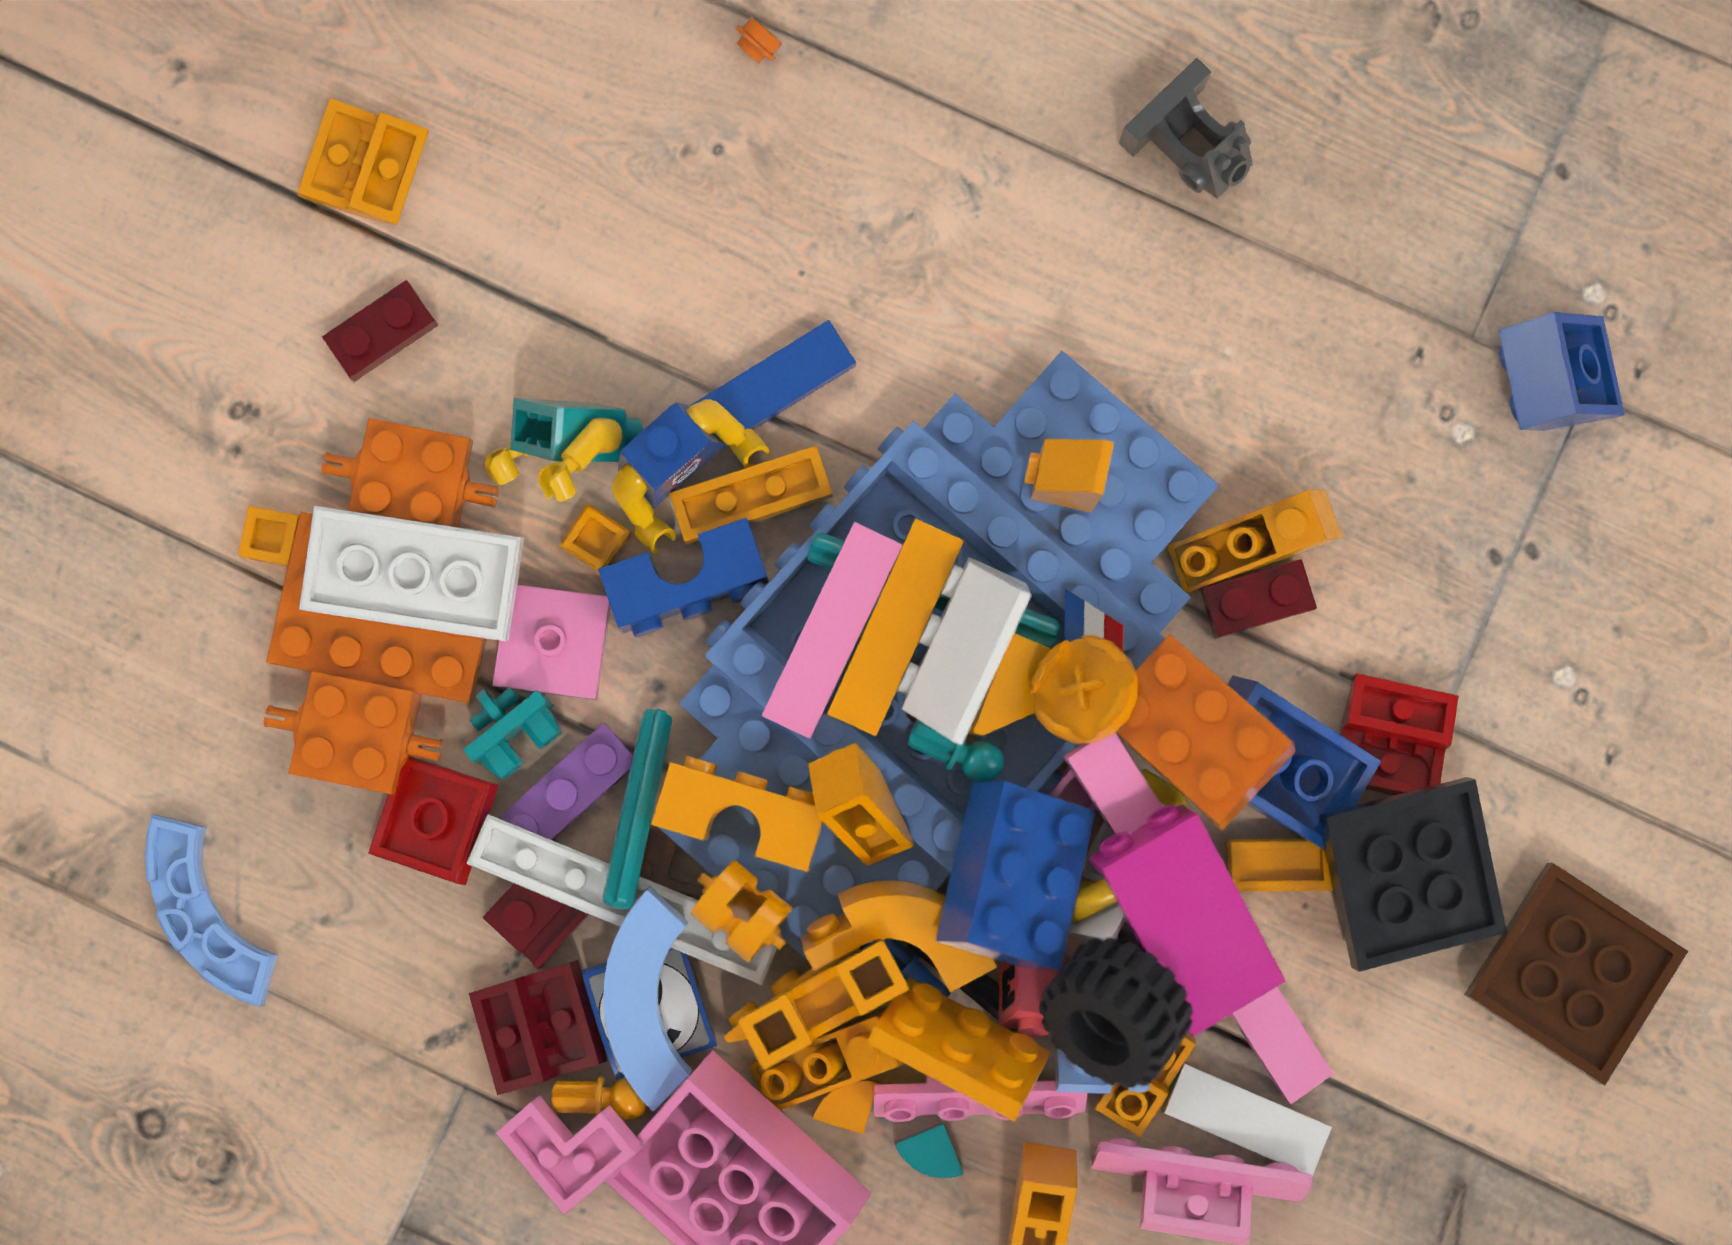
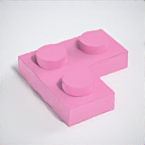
(566, 1163)

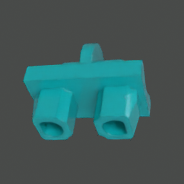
(493, 745)

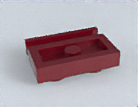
(533, 922)

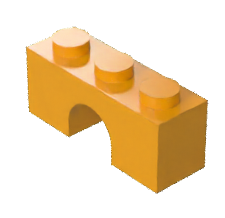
(696, 796)
(822, 1003)

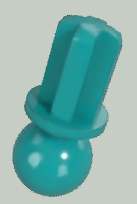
(980, 760)

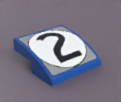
(678, 1002)

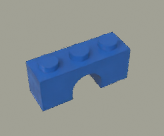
(644, 599)

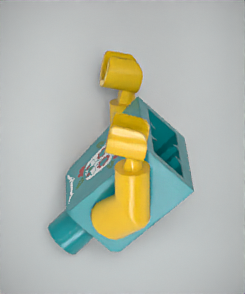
(564, 433)

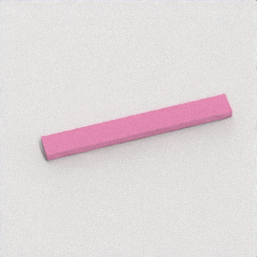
(1268, 1021)

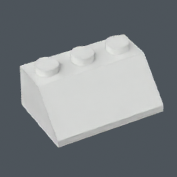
(963, 648)

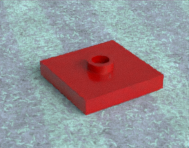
(433, 820)

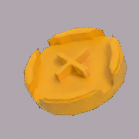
(1084, 689)

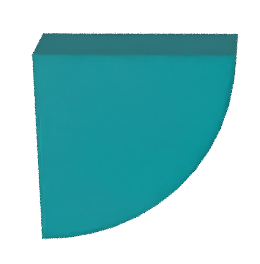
(930, 1152)

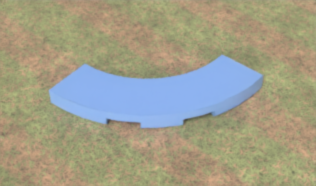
(192, 918)
(632, 999)

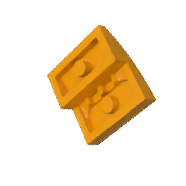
(362, 162)

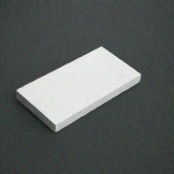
(411, 573)

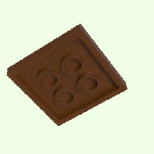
(1576, 973)

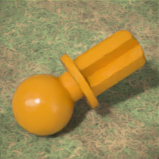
(594, 1097)

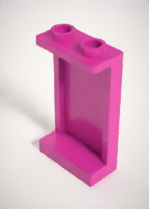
(1188, 913)

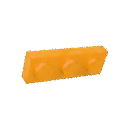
(752, 493)

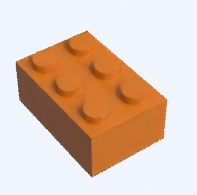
(1202, 733)

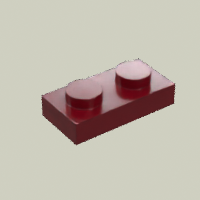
(380, 331)
(1258, 599)

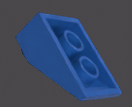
(1318, 778)

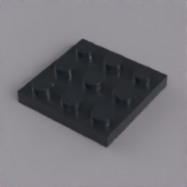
(1413, 873)

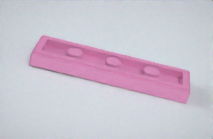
(832, 630)

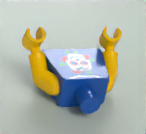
(669, 454)

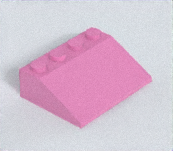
(735, 1170)

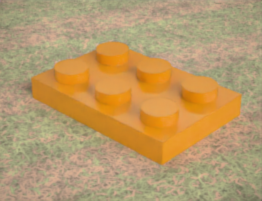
(960, 1048)

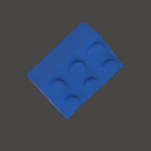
(1016, 875)

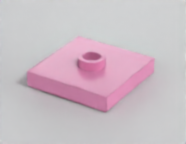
(554, 643)

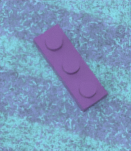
(572, 785)

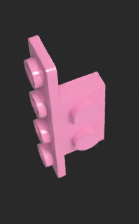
(934, 1098)
(1198, 1193)

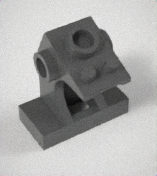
(1174, 115)

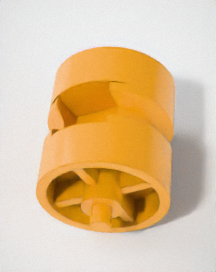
(741, 910)

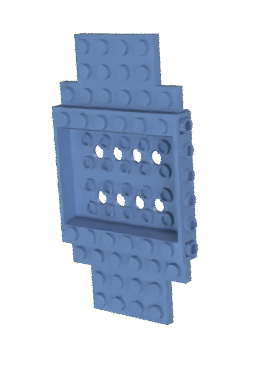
(971, 485)

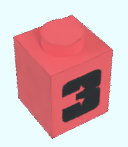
(1020, 997)

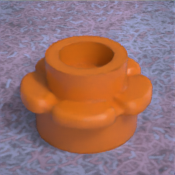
(757, 41)

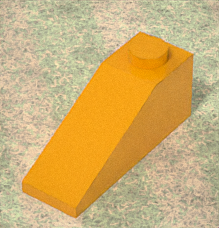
(1043, 1195)

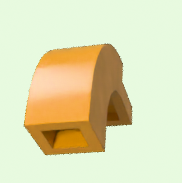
(892, 912)

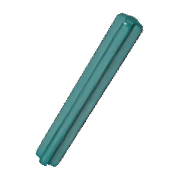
(637, 809)

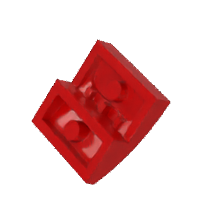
(1401, 728)

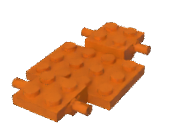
(368, 672)

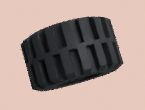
(1116, 1012)

